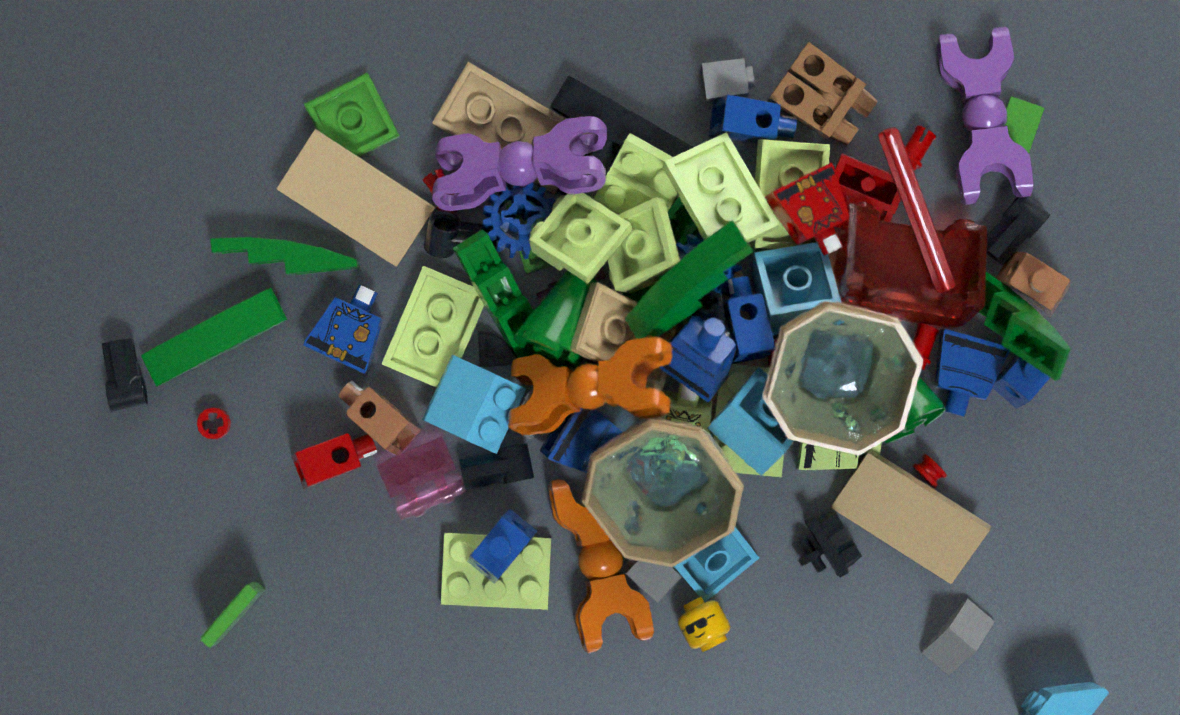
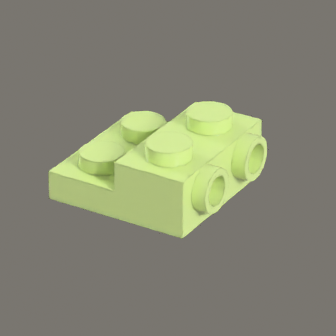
(636, 177)
(578, 235)
(646, 250)

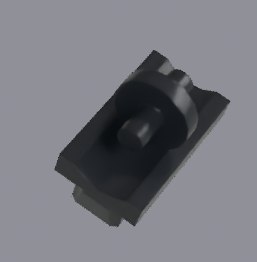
(839, 558)

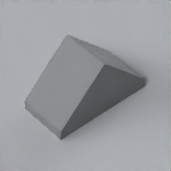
(958, 637)

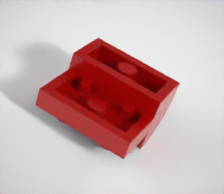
(867, 184)

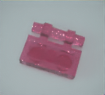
(416, 468)

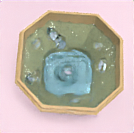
(849, 405)
(657, 512)

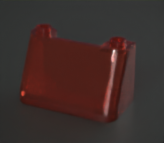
(887, 274)

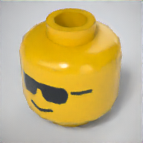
(703, 624)

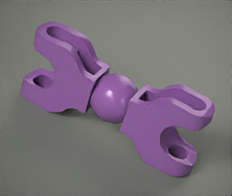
(984, 115)
(552, 158)

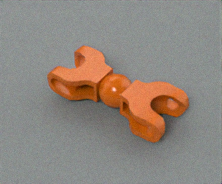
(613, 381)
(601, 564)

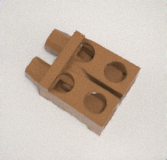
(834, 95)

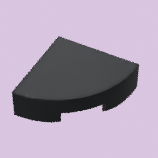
(493, 351)

